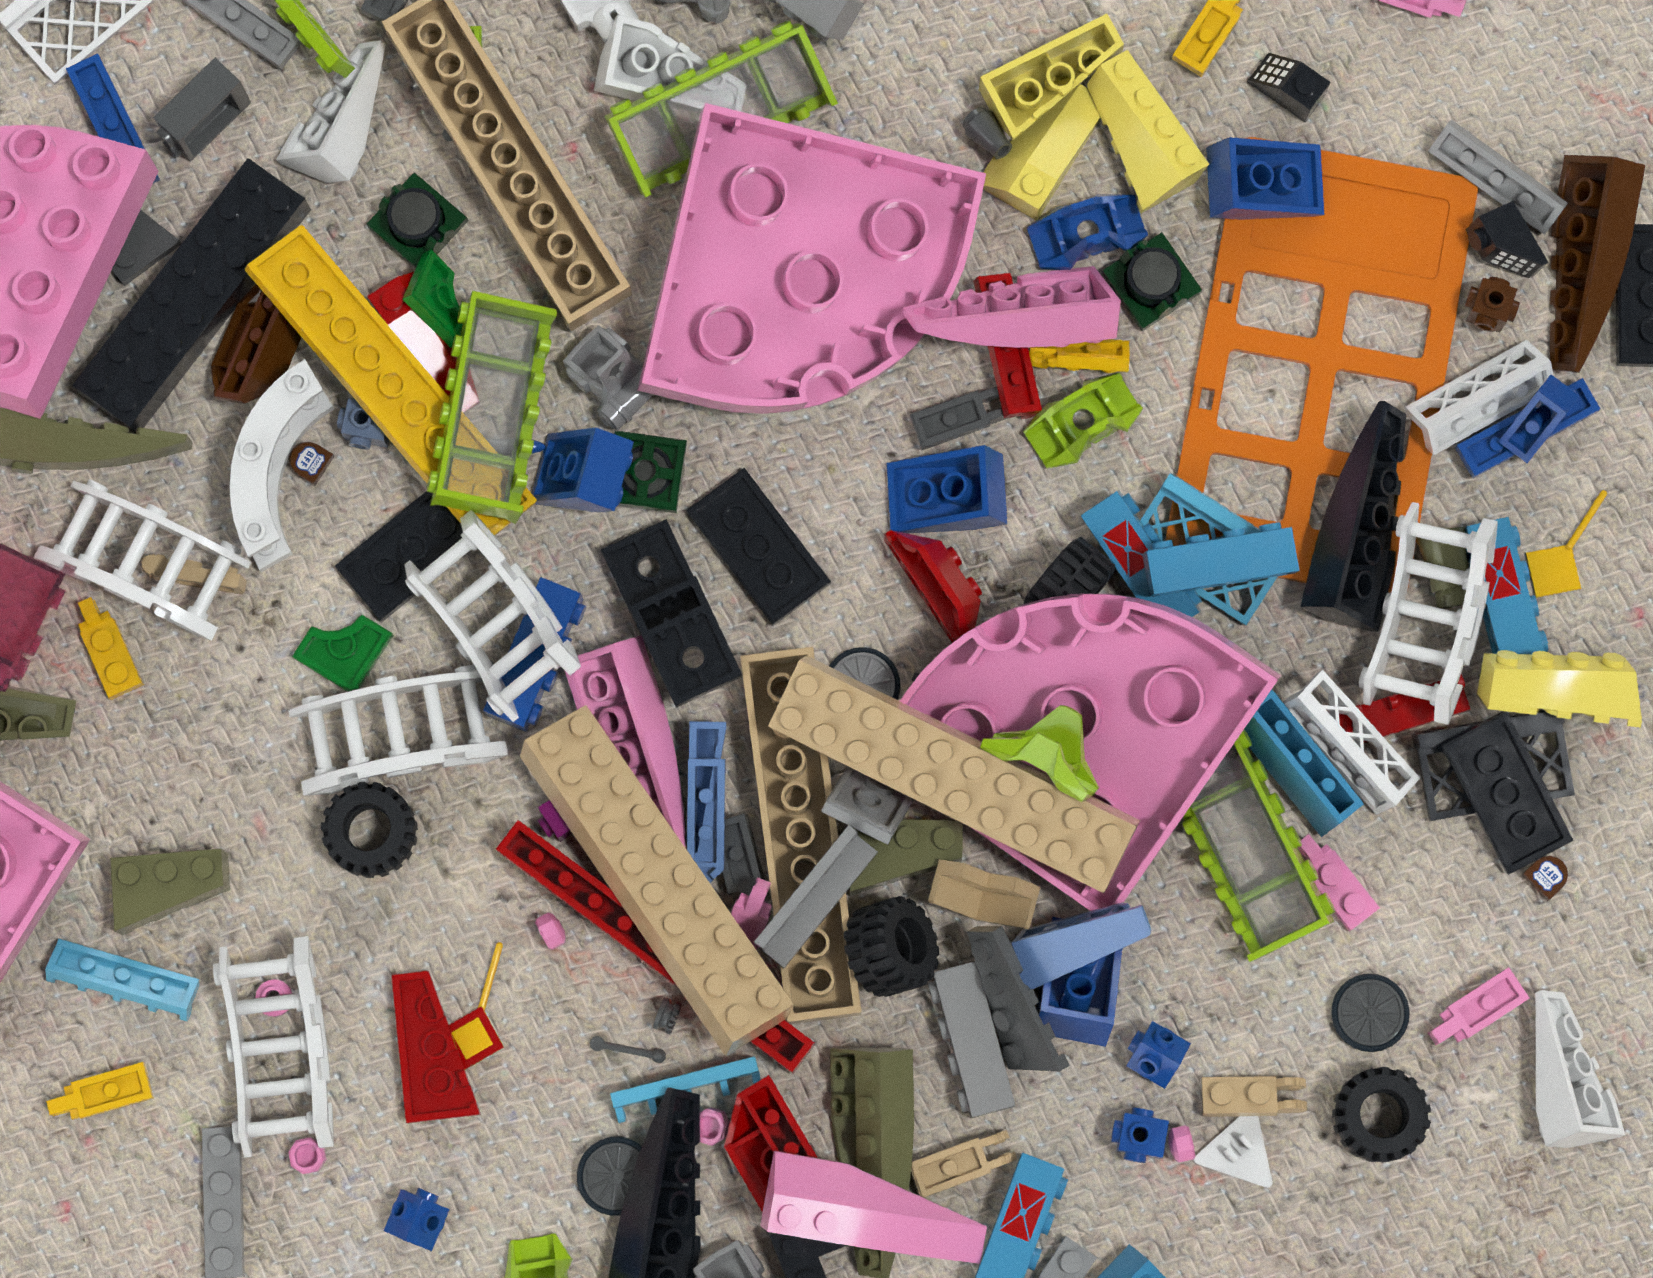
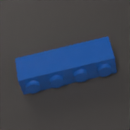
(568, 610)

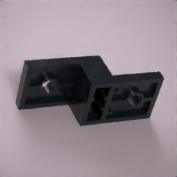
(671, 613)

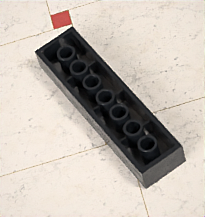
(190, 297)

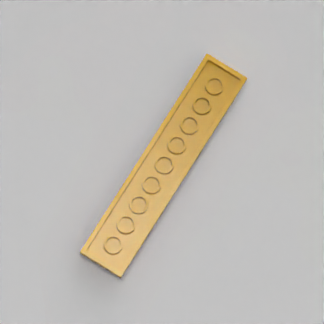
(359, 350)

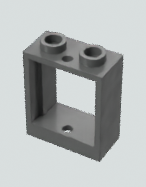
(201, 110)

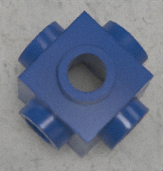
(1157, 1054)
(1154, 1135)
(417, 1218)

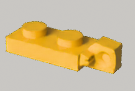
(1207, 35)
(1106, 356)
(108, 650)
(103, 1092)

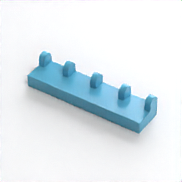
(122, 978)
(684, 1082)

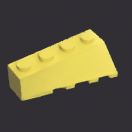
(1040, 79)
(1145, 132)
(1561, 685)

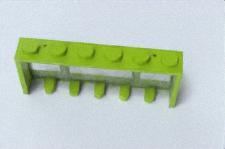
(764, 78)
(491, 406)
(1255, 856)

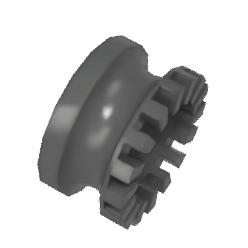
(667, 1015)

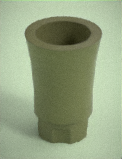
(1446, 594)

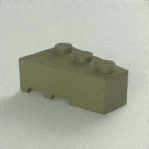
(910, 852)
(163, 883)

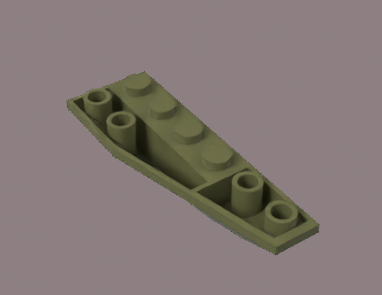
(874, 1123)

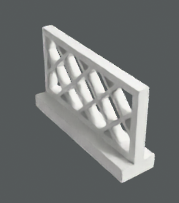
(22, 12)

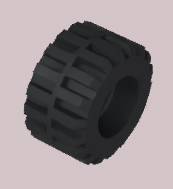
(1074, 571)
(351, 804)
(891, 946)
(1412, 1106)

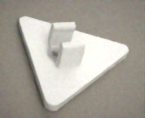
(1239, 1152)

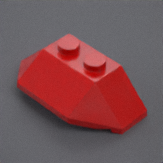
(938, 581)
(757, 1129)

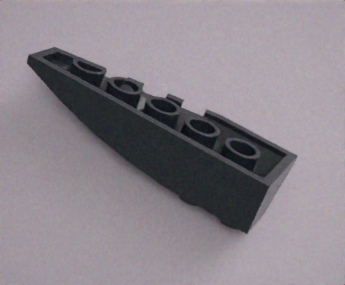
(1353, 551)
(660, 1207)

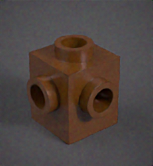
(1484, 313)

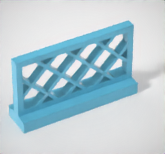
(1218, 517)

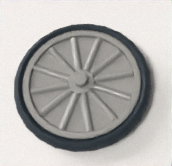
(869, 668)

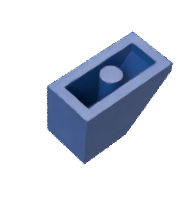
(1539, 418)

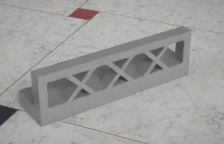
(815, 897)

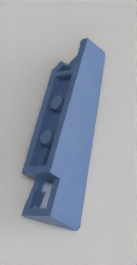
(706, 797)
(1076, 941)

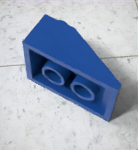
(1264, 179)
(583, 470)
(948, 491)
(1083, 1001)

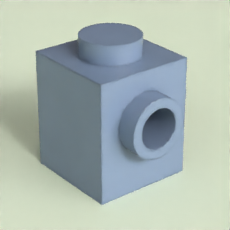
(359, 428)

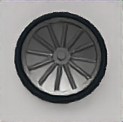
(1370, 1012)
(606, 1173)

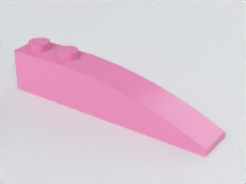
(1034, 312)
(627, 704)
(861, 1210)

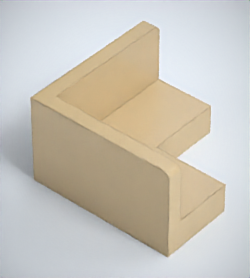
(983, 895)

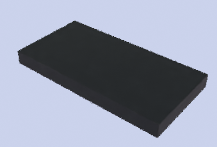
(1635, 302)
(758, 546)
(378, 564)
(1506, 792)

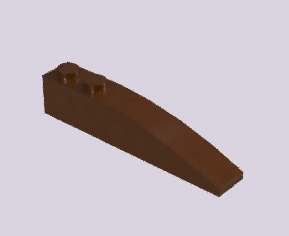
(1590, 250)

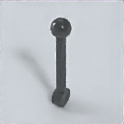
(597, 1044)

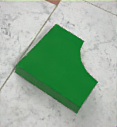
(433, 296)
(344, 654)

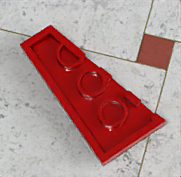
(430, 1063)

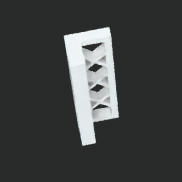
(1487, 399)
(1346, 749)

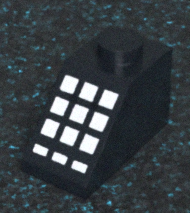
(1290, 84)
(1506, 241)

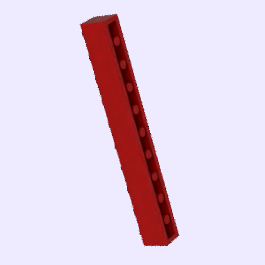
(603, 909)

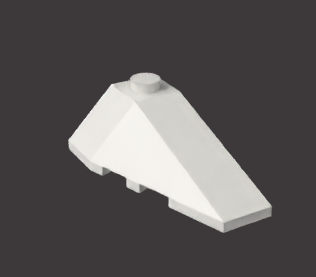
(640, 57)
(338, 129)

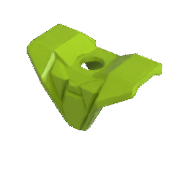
(1060, 441)
(1052, 746)
(538, 1258)

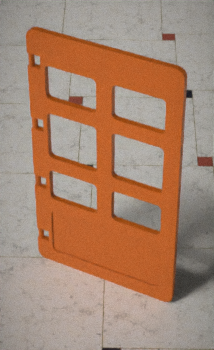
(1381, 235)

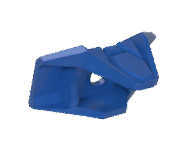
(1057, 237)

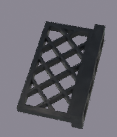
(1526, 724)

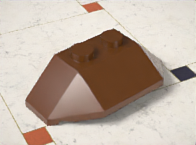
(253, 349)

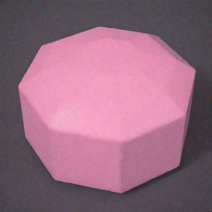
(551, 930)
(713, 1126)
(1181, 1144)
(307, 1156)

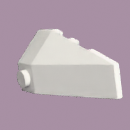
(1568, 1093)

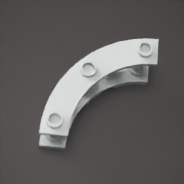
(262, 455)
(121, 580)
(526, 601)
(1464, 621)
(400, 760)
(309, 1041)

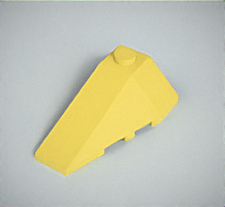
(1043, 154)

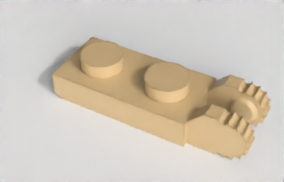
(193, 574)
(1249, 1096)
(958, 1165)

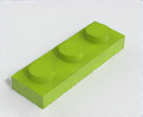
(314, 36)

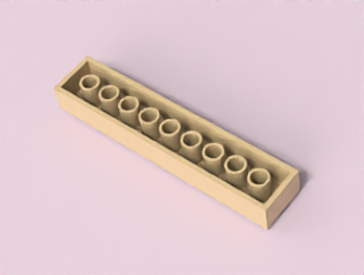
(508, 160)
(952, 773)
(791, 795)
(656, 880)

